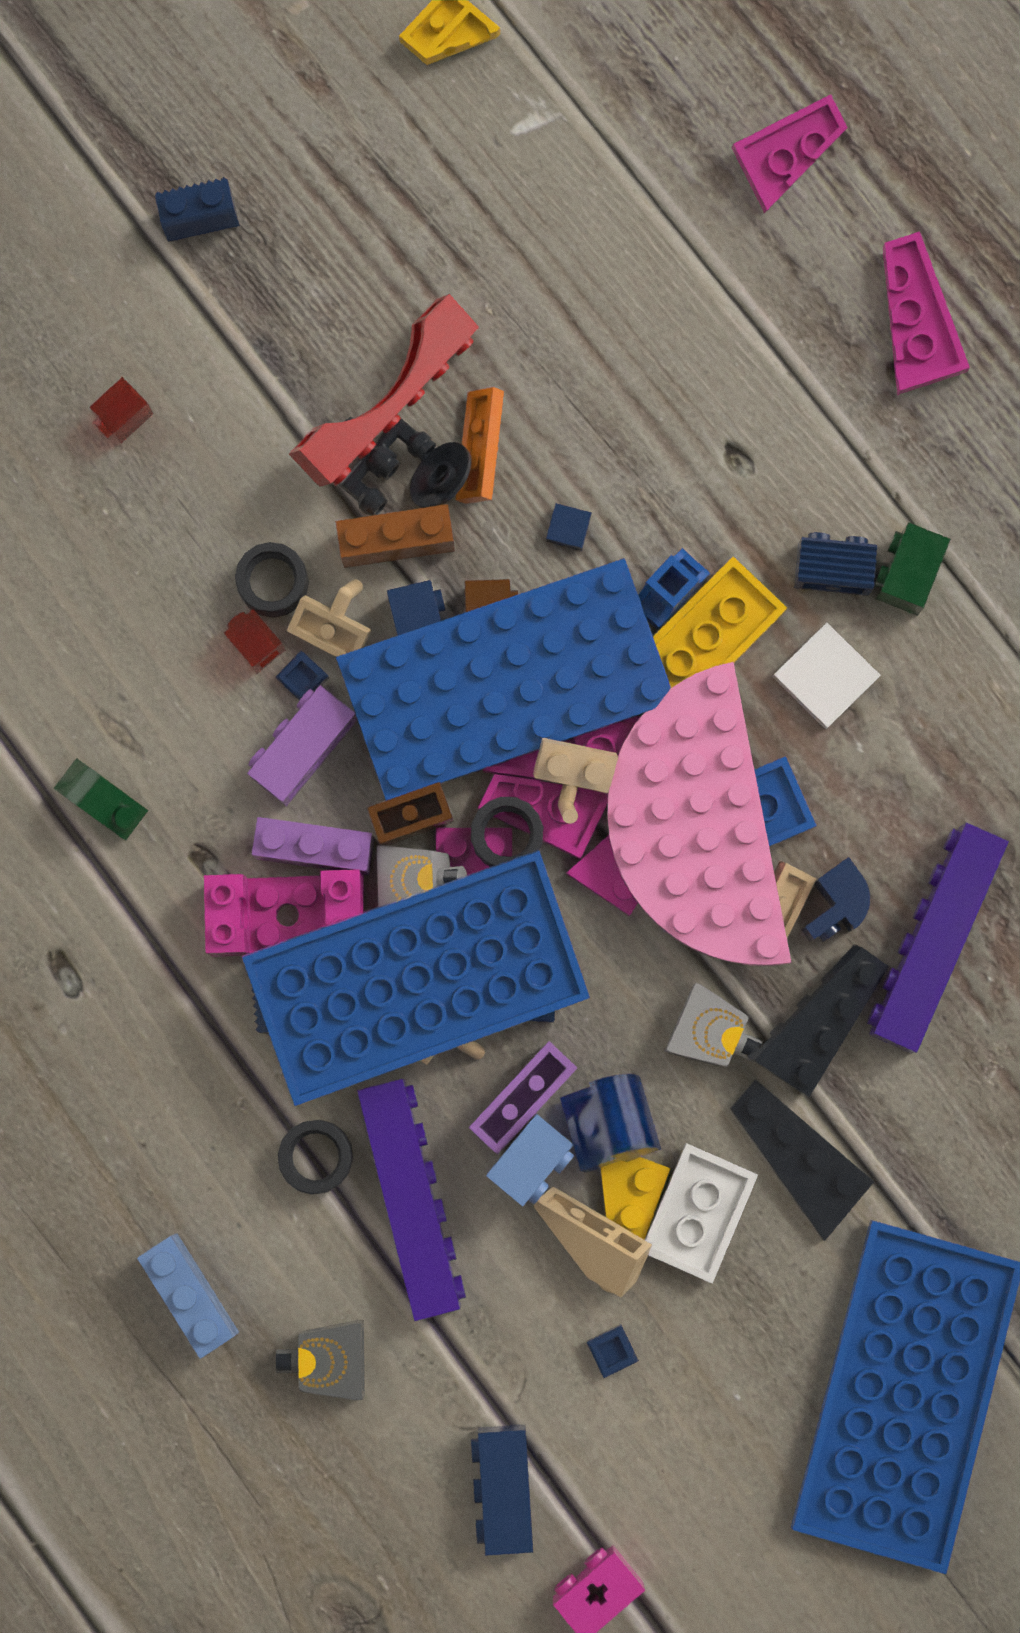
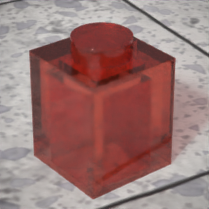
(120, 411)
(253, 640)

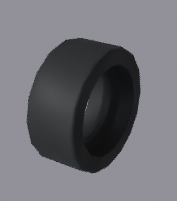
(255, 556)
(497, 806)
(287, 1147)

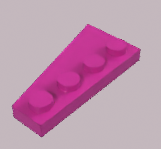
(920, 322)

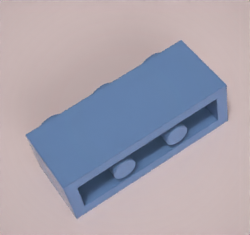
(188, 1295)

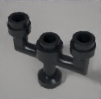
(384, 464)

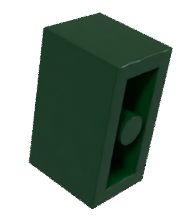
(912, 568)

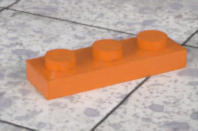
(481, 439)

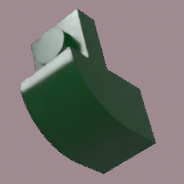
(101, 799)

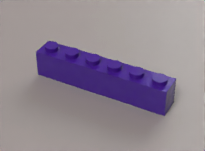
(937, 938)
(410, 1199)

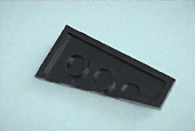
(813, 1034)
(810, 1167)

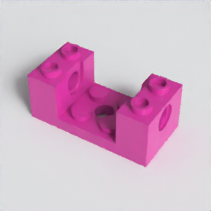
(245, 910)

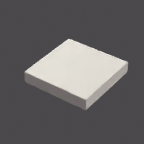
(826, 676)

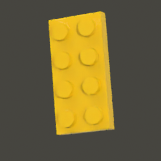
(717, 623)

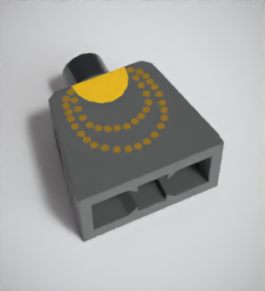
(328, 1360)

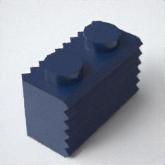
(197, 209)
(835, 564)

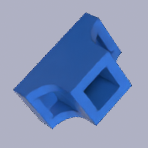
(671, 587)

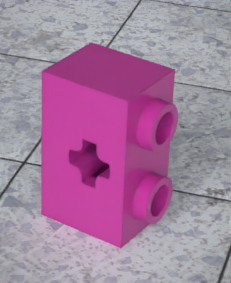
(594, 1612)

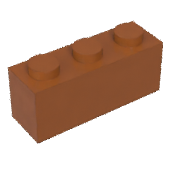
(395, 536)

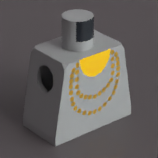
(411, 871)
(710, 1030)

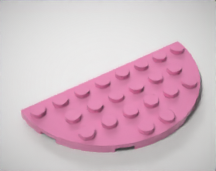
(694, 825)

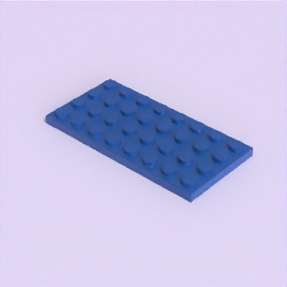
(505, 679)
(415, 977)
(907, 1397)

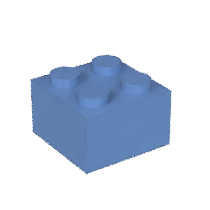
(530, 1161)

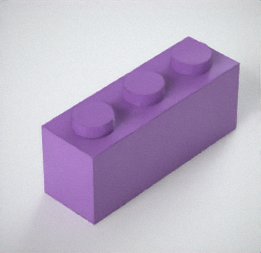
(301, 744)
(312, 845)
(523, 1097)

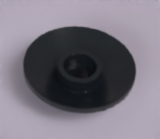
(440, 475)

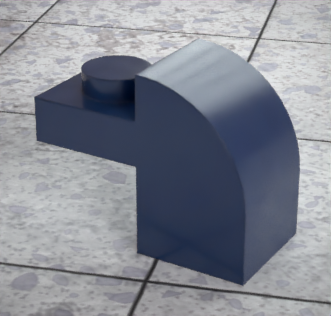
(848, 897)

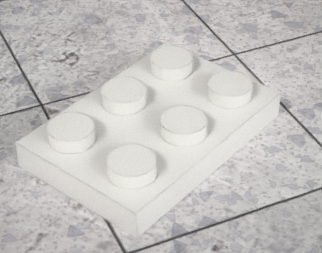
(699, 1212)

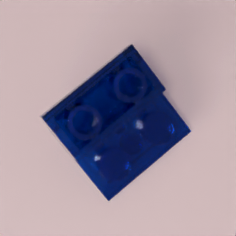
(610, 1122)

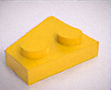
(447, 29)
(633, 1192)

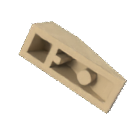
(597, 1245)

